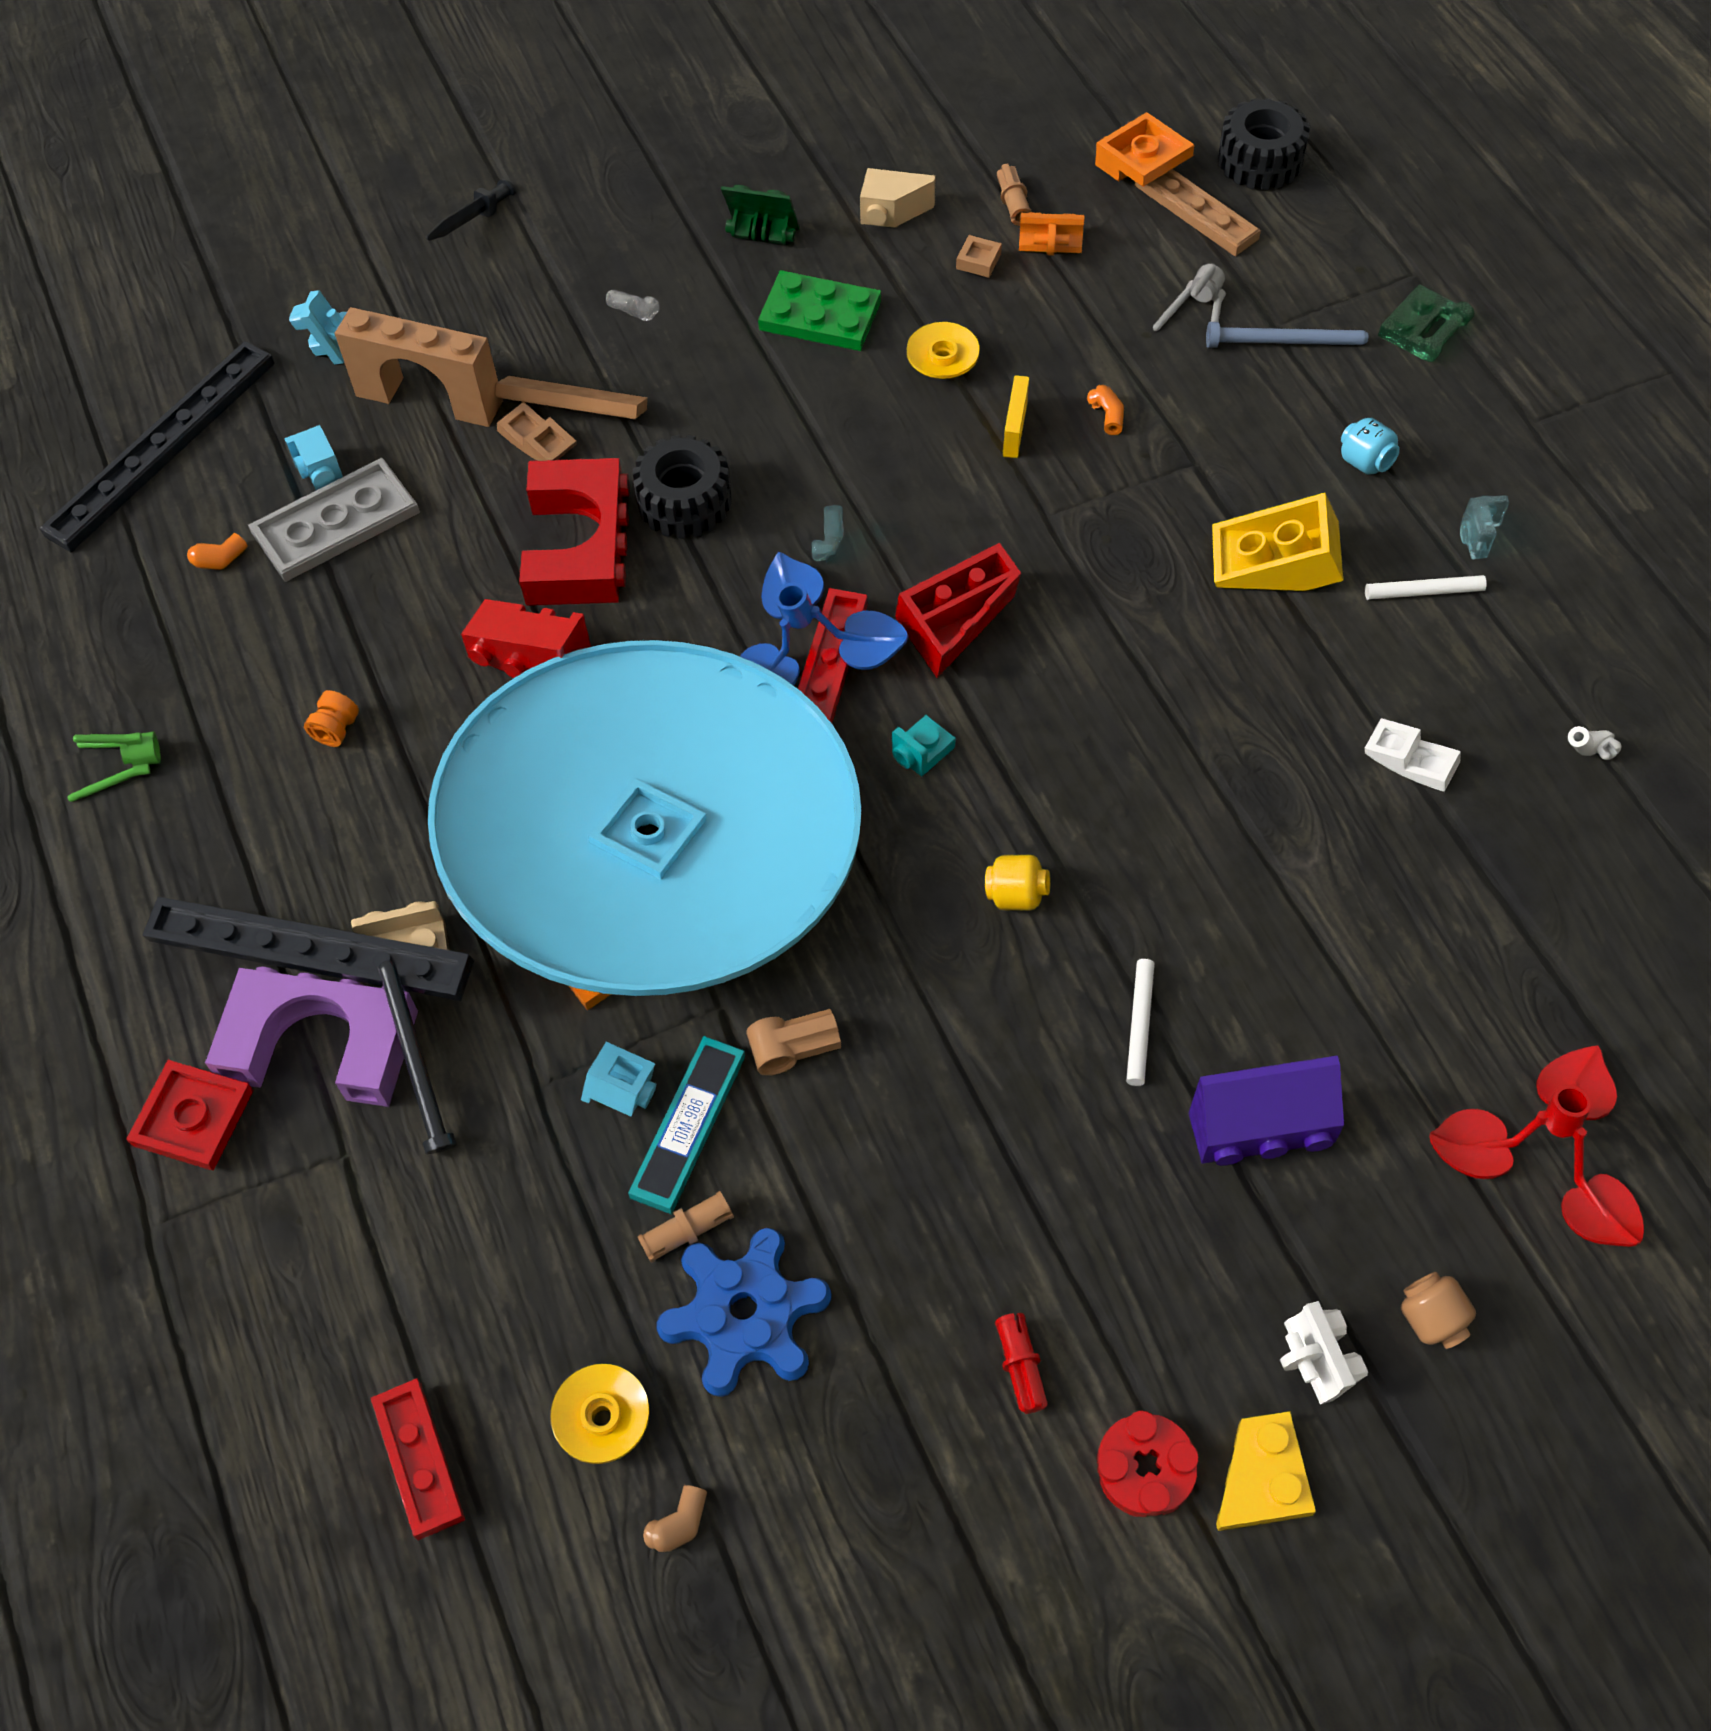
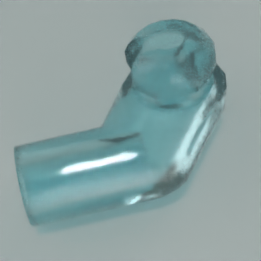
(833, 535)

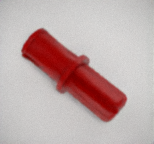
(1021, 1362)

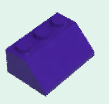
(1268, 1110)

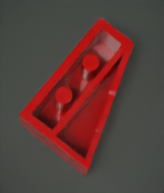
(957, 605)

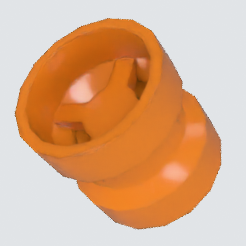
(331, 718)

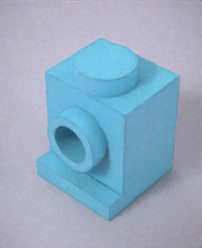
(314, 457)
(619, 1080)

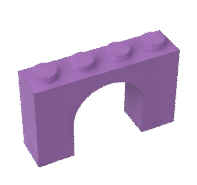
(269, 1002)

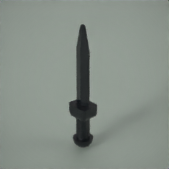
(484, 204)

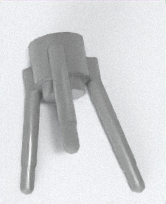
(1203, 288)

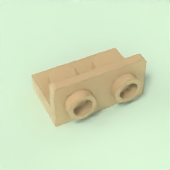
(415, 924)

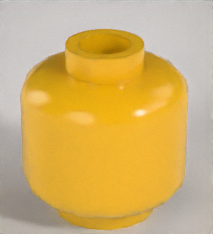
(1016, 882)

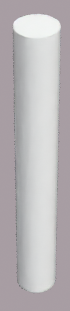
(1425, 587)
(1140, 1022)

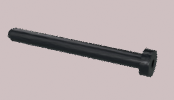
(438, 1139)

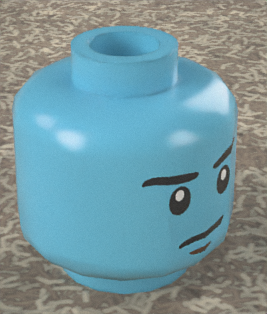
(1369, 446)

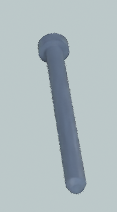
(1283, 336)

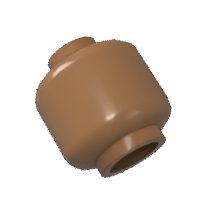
(1438, 1310)

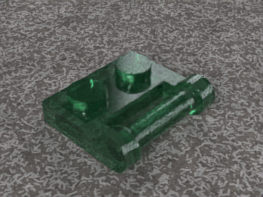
(1416, 317)

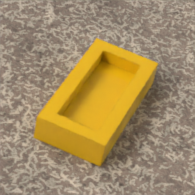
(1016, 416)

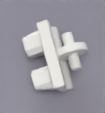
(1317, 1354)

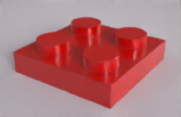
(190, 1115)

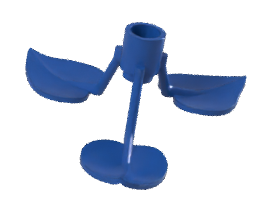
(791, 595)

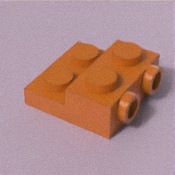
(1142, 150)

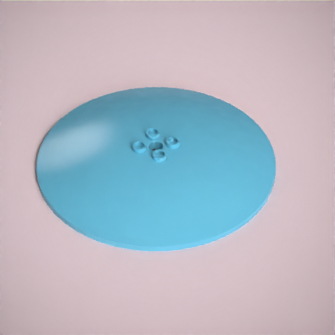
(579, 752)

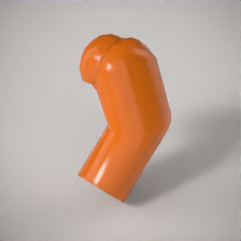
(1105, 397)

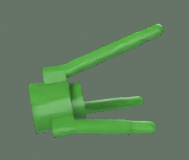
(135, 748)

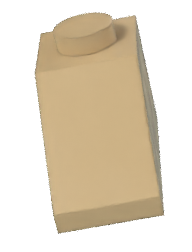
(895, 197)

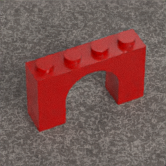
(590, 570)

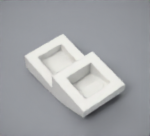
(1405, 753)

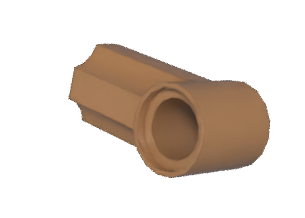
(781, 1043)

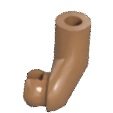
(680, 1526)

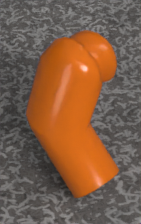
(216, 556)

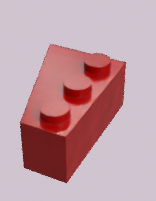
(519, 640)

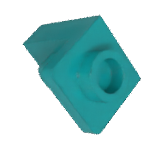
(921, 745)

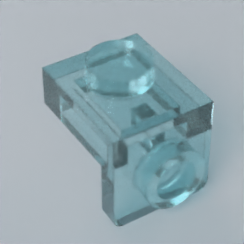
(1479, 523)

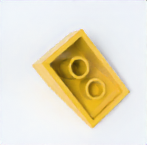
(1280, 547)

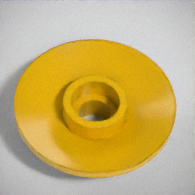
(942, 350)
(586, 1394)

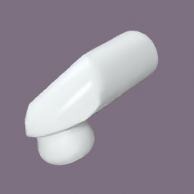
(1593, 742)

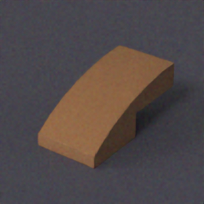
(534, 435)

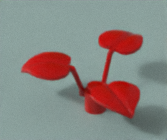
(1576, 1091)

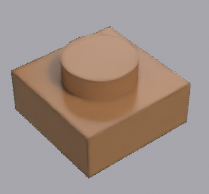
(979, 256)

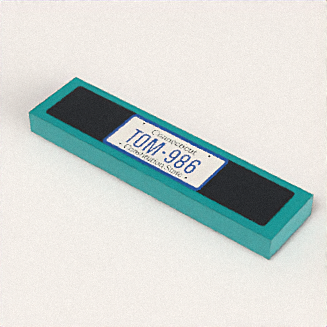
(687, 1125)

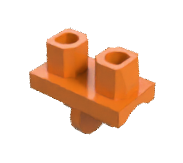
(1051, 233)

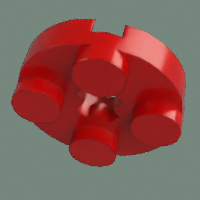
(1151, 1494)

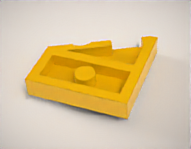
(1265, 1475)

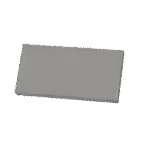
(333, 519)

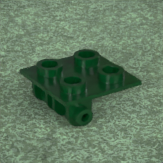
(754, 208)

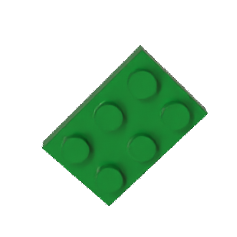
(820, 310)

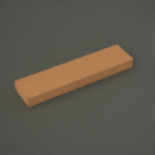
(1202, 212)
(571, 397)

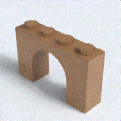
(460, 360)

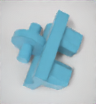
(322, 323)

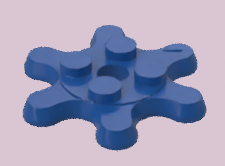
(736, 1341)

